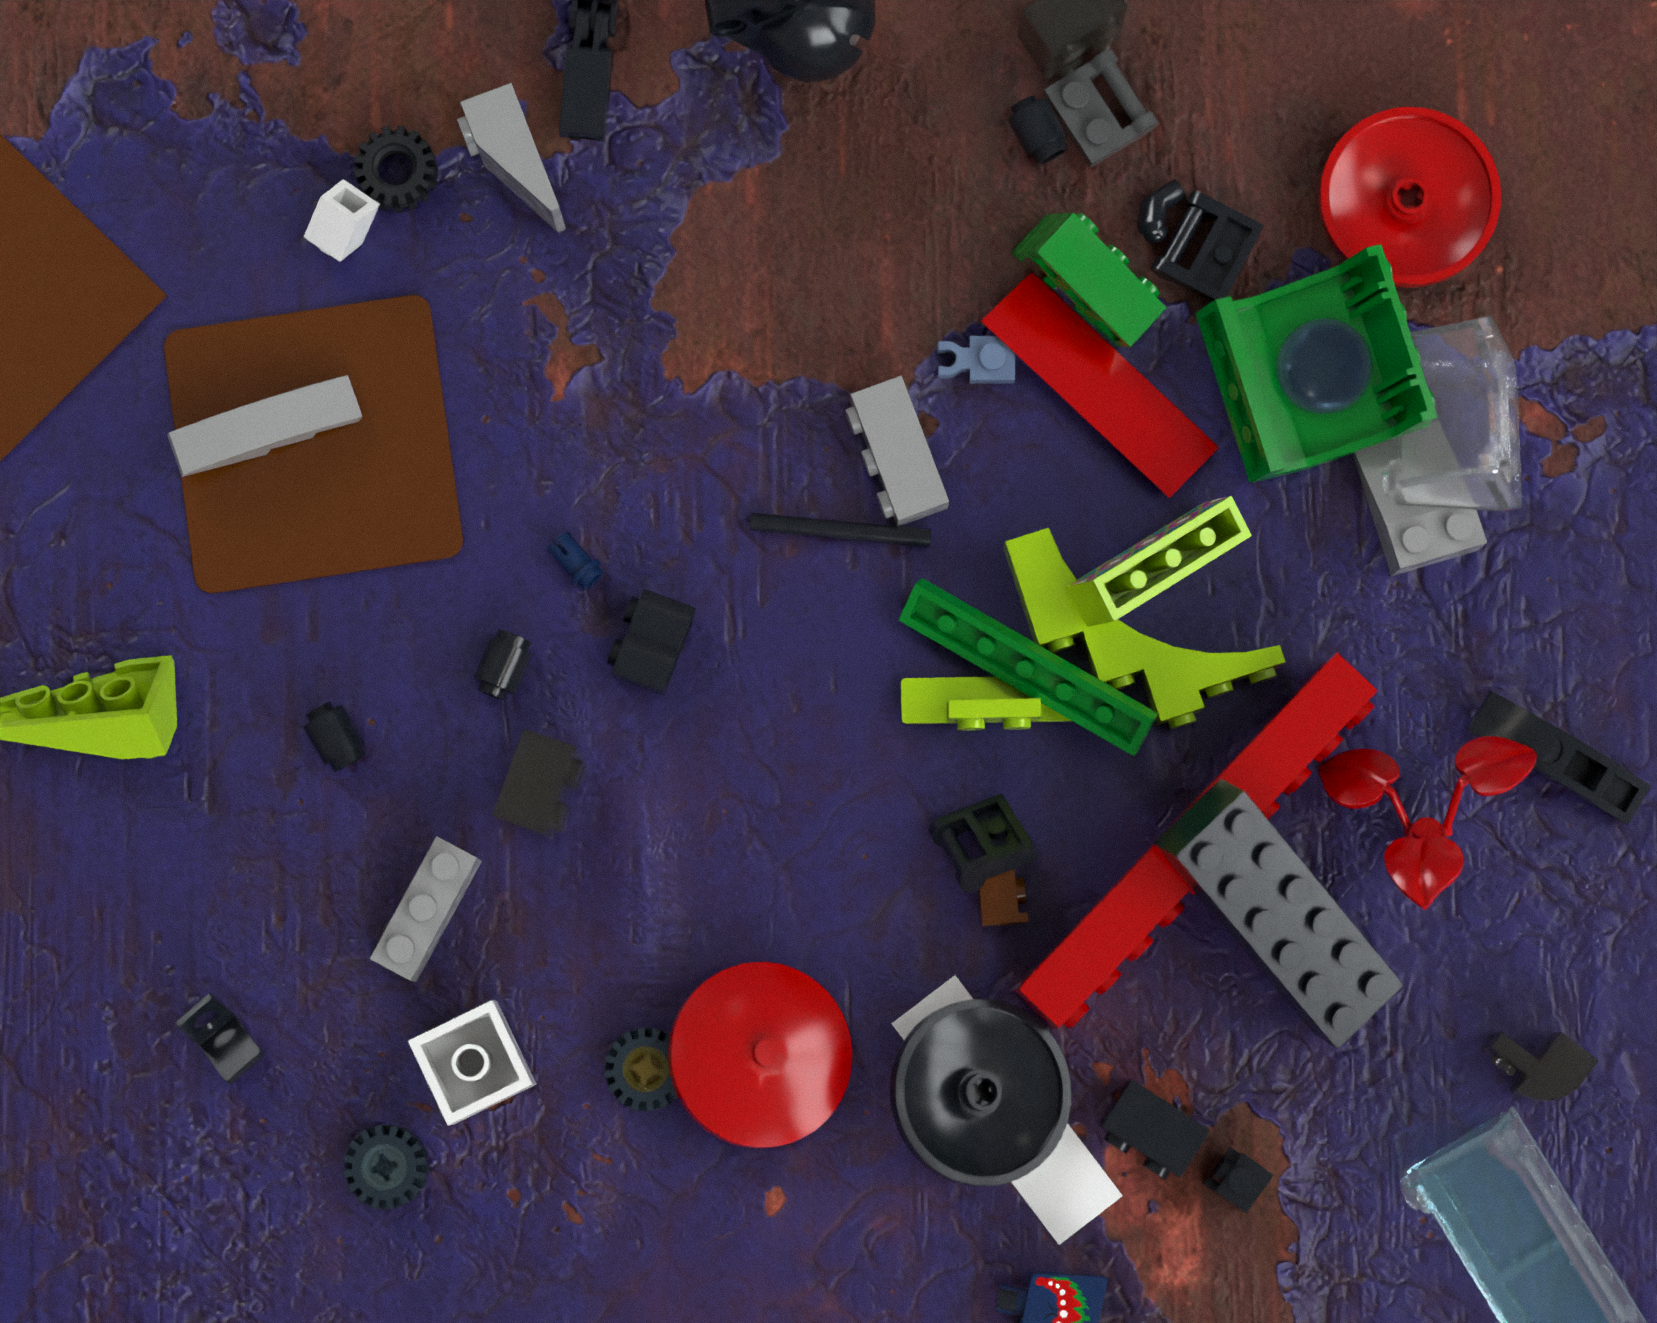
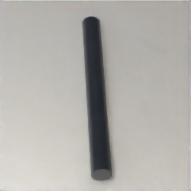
(840, 529)

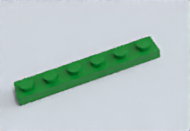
(1028, 666)

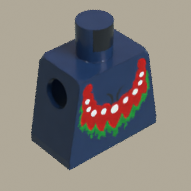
(1054, 1298)

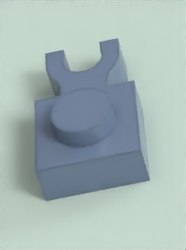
(986, 360)

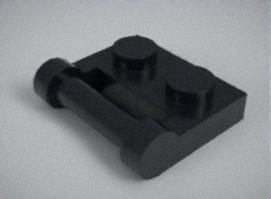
(1221, 253)
(996, 834)

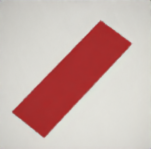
(1100, 384)

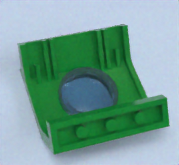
(1317, 367)

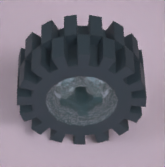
(402, 1162)

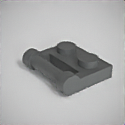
(1088, 116)

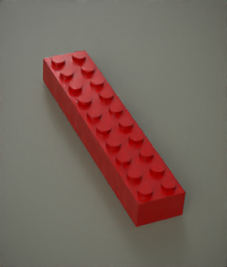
(1152, 887)

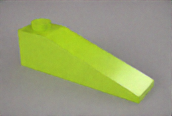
(108, 716)

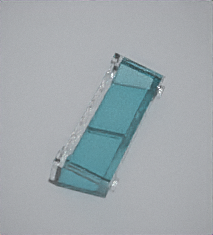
(1518, 1228)

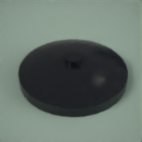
(980, 1092)

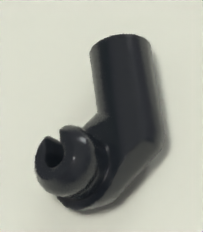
(1153, 211)

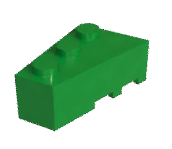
(1092, 276)

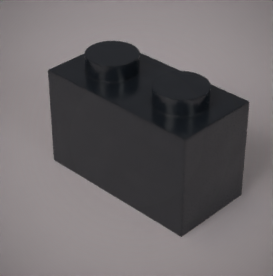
(1153, 1129)

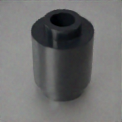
(1038, 130)
(503, 664)
(334, 736)

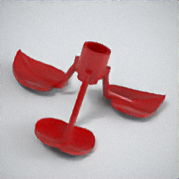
(1425, 859)

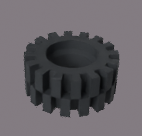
(389, 143)

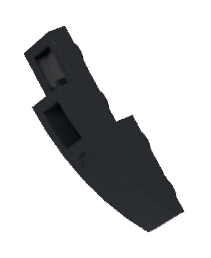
(1563, 758)

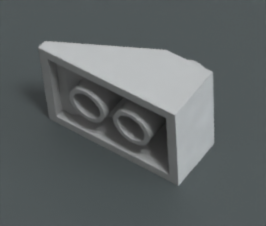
(502, 137)
(1414, 534)

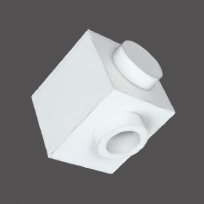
(341, 220)

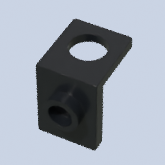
(222, 1039)

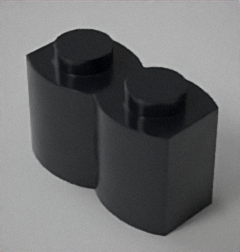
(652, 641)

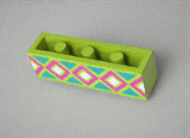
(1159, 561)

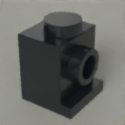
(1238, 1179)

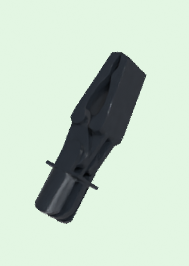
(588, 70)

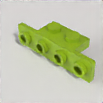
(971, 703)

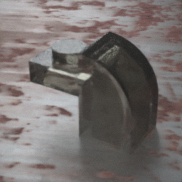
(1550, 1074)

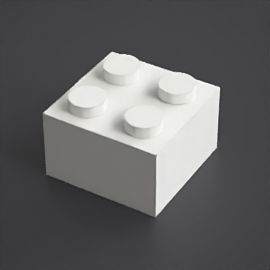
(472, 1062)

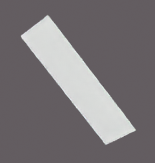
(1070, 1183)

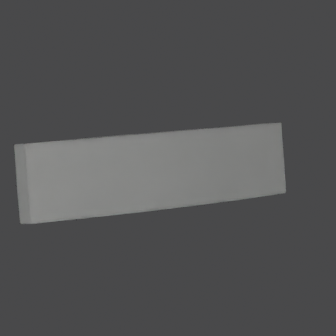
(264, 425)

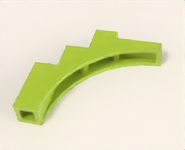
(1117, 652)

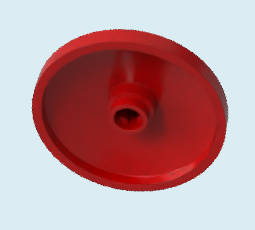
(1416, 189)
(760, 1055)

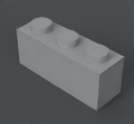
(897, 452)
(426, 909)

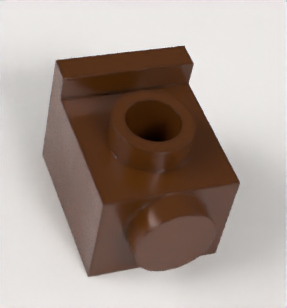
(1000, 900)

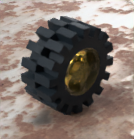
(630, 1067)

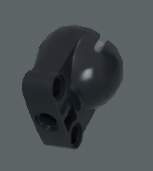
(797, 37)

